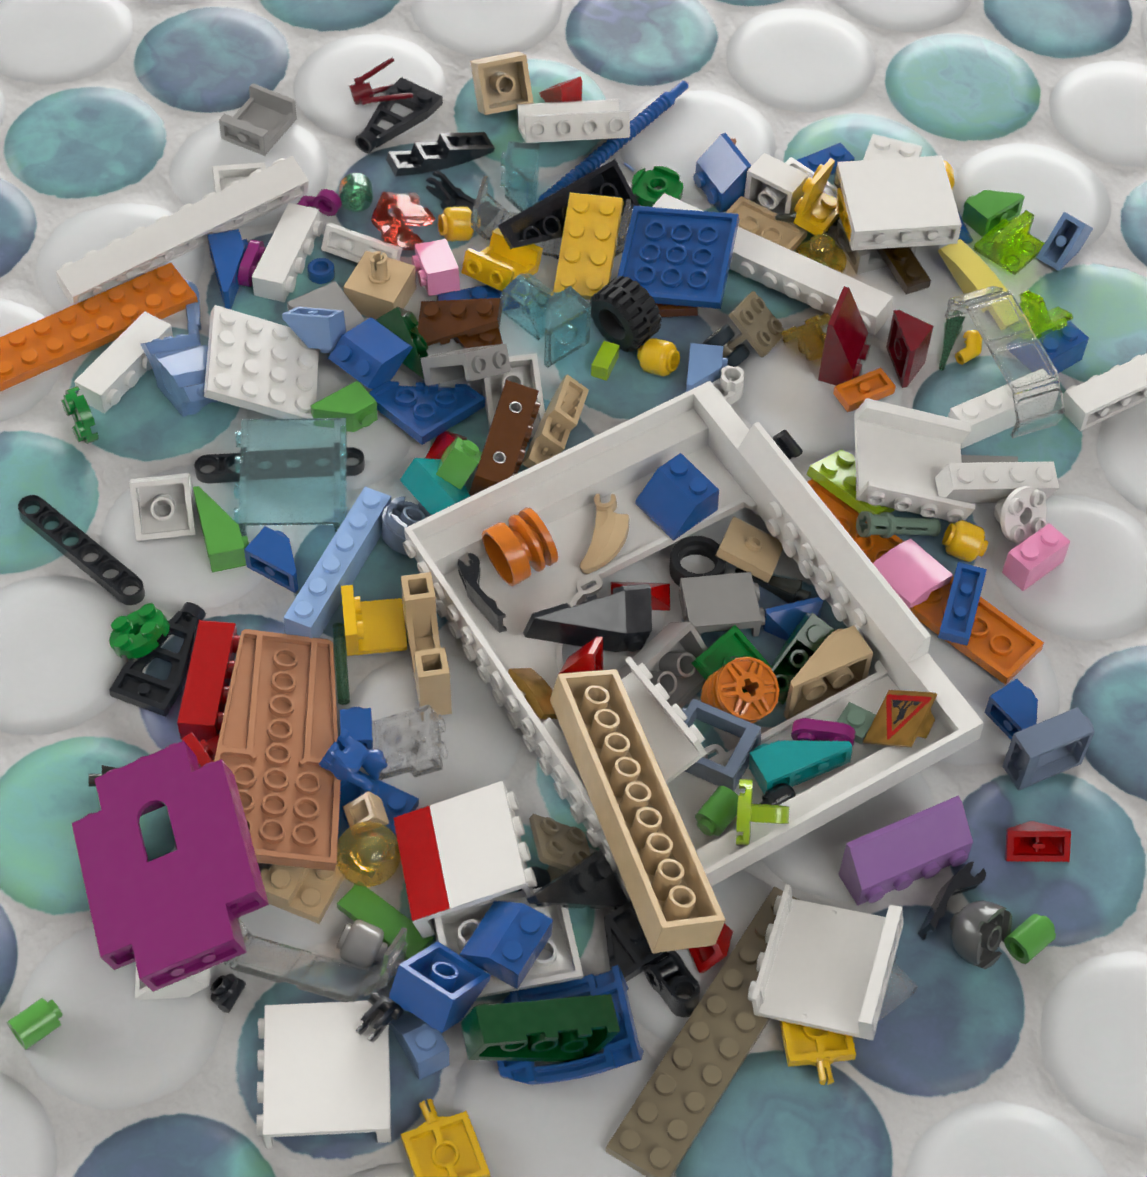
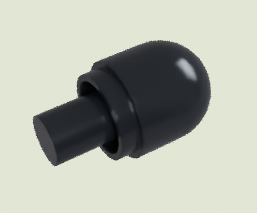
(778, 794)

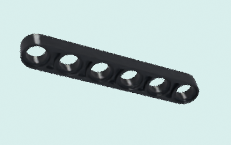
(223, 474)
(83, 547)

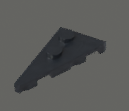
(583, 885)

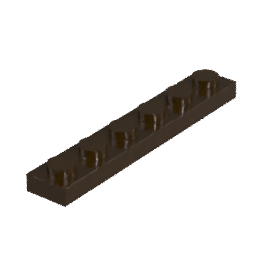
(904, 267)

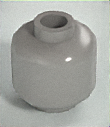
(362, 943)

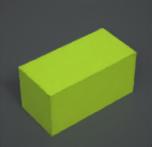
(605, 360)

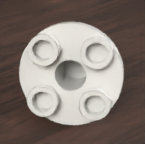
(1021, 513)

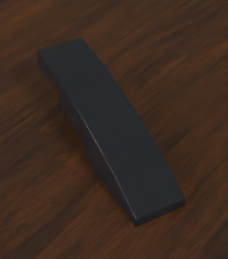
(446, 152)

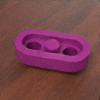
(250, 261)
(820, 730)

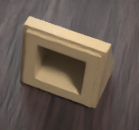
(366, 808)

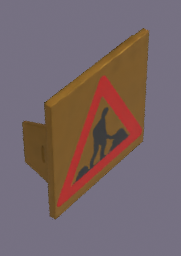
(902, 718)

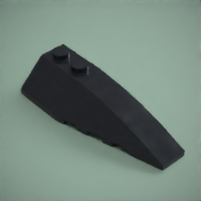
(547, 217)

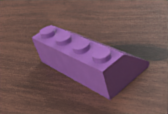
(906, 851)

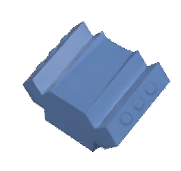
(180, 371)

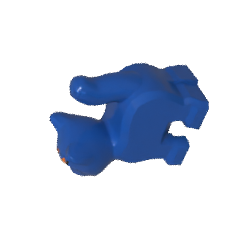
(348, 756)

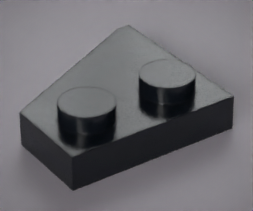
(627, 942)

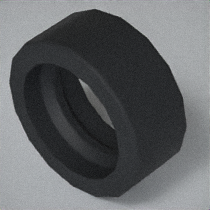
(694, 546)

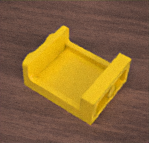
(499, 264)

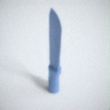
(193, 313)

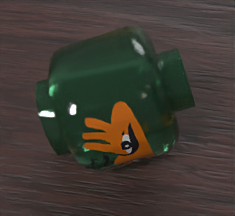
(356, 192)

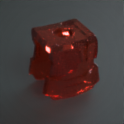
(405, 211)

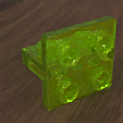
(1011, 243)
(1039, 316)

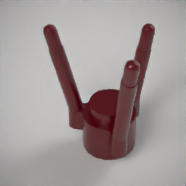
(364, 94)

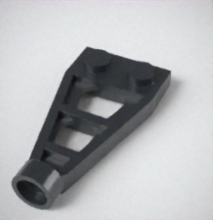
(422, 103)
(150, 692)

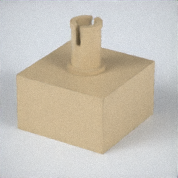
(501, 82)
(380, 284)

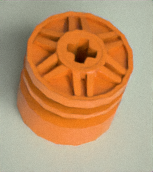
(519, 546)
(725, 688)

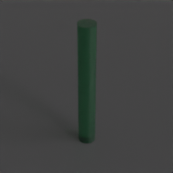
(341, 664)

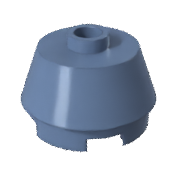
(398, 516)

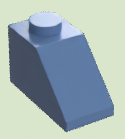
(1064, 241)
(317, 326)
(704, 364)
(421, 1044)

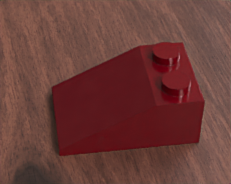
(844, 342)

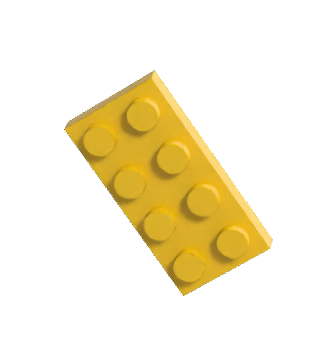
(588, 243)

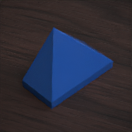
(784, 618)

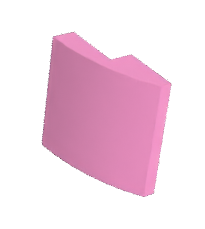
(912, 572)

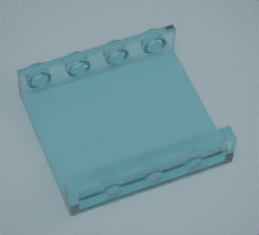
(291, 472)

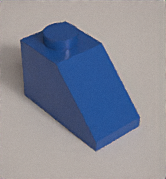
(273, 558)
(1013, 708)

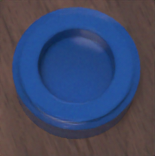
(321, 270)

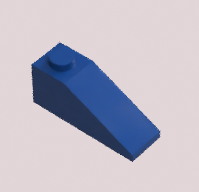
(226, 255)

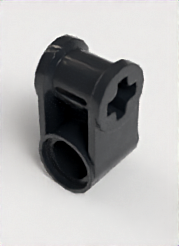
(672, 978)

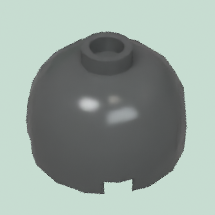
(979, 931)

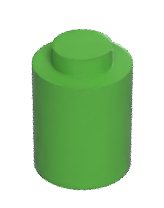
(717, 811)
(1030, 938)
(35, 1022)

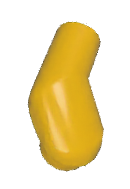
(972, 349)

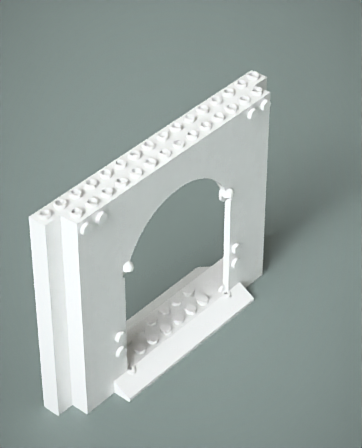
(749, 474)

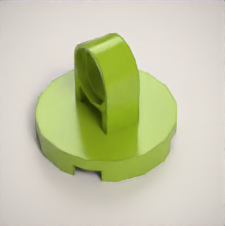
(759, 813)

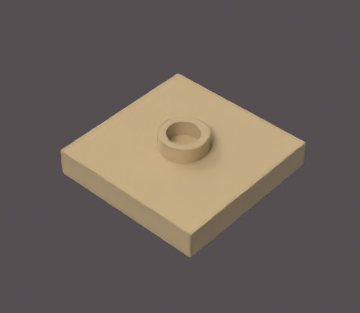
(750, 549)

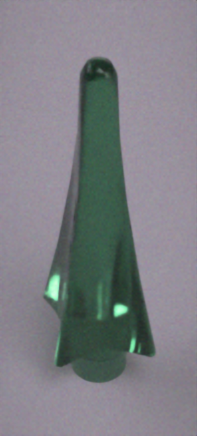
(952, 329)

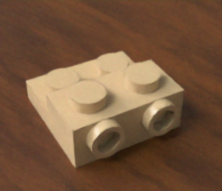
(301, 890)

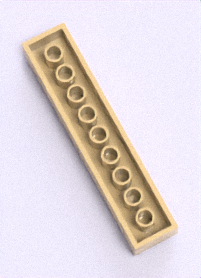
(636, 812)

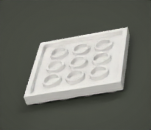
(259, 366)

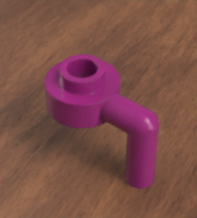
(326, 201)

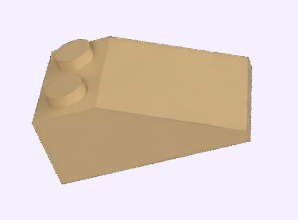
(834, 666)

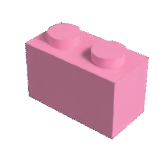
(436, 267)
(1036, 556)

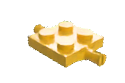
(816, 1048)
(444, 1146)

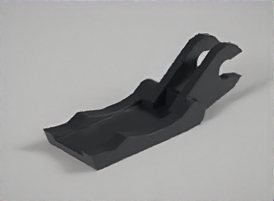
(448, 192)
(487, 606)
(959, 883)
(380, 1002)

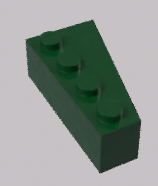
(540, 1029)

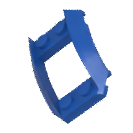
(618, 1052)

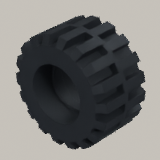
(625, 313)

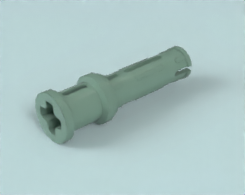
(887, 525)

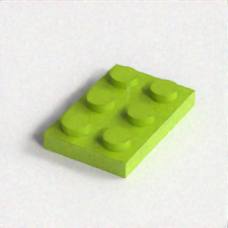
(838, 476)

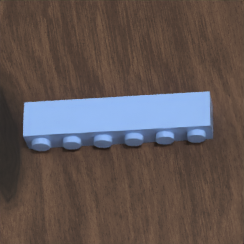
(337, 566)

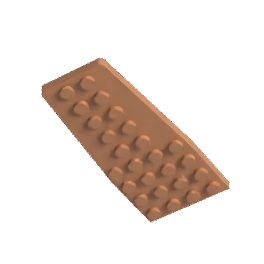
(273, 738)

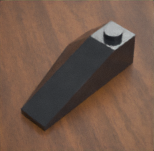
(619, 618)

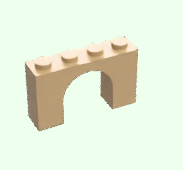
(427, 656)

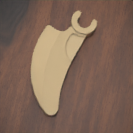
(608, 535)

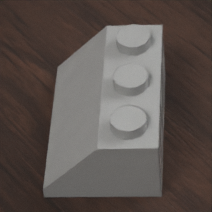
(670, 660)

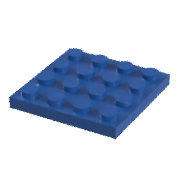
(680, 254)

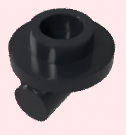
(787, 444)
(226, 991)

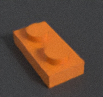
(871, 385)

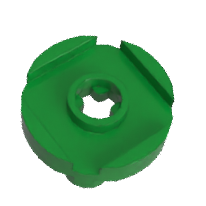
(645, 182)
(81, 413)
(138, 632)

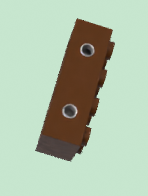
(507, 436)

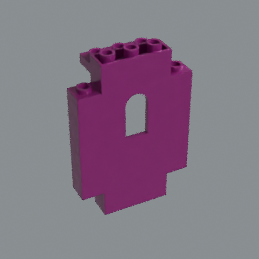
(186, 905)

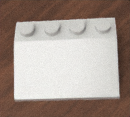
(555, 963)

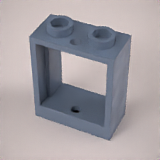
(1048, 748)
(739, 761)

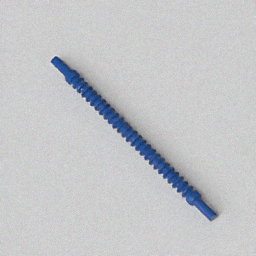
(613, 145)

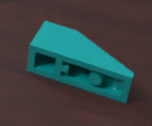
(796, 761)

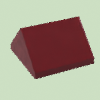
(908, 345)

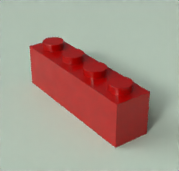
(208, 679)

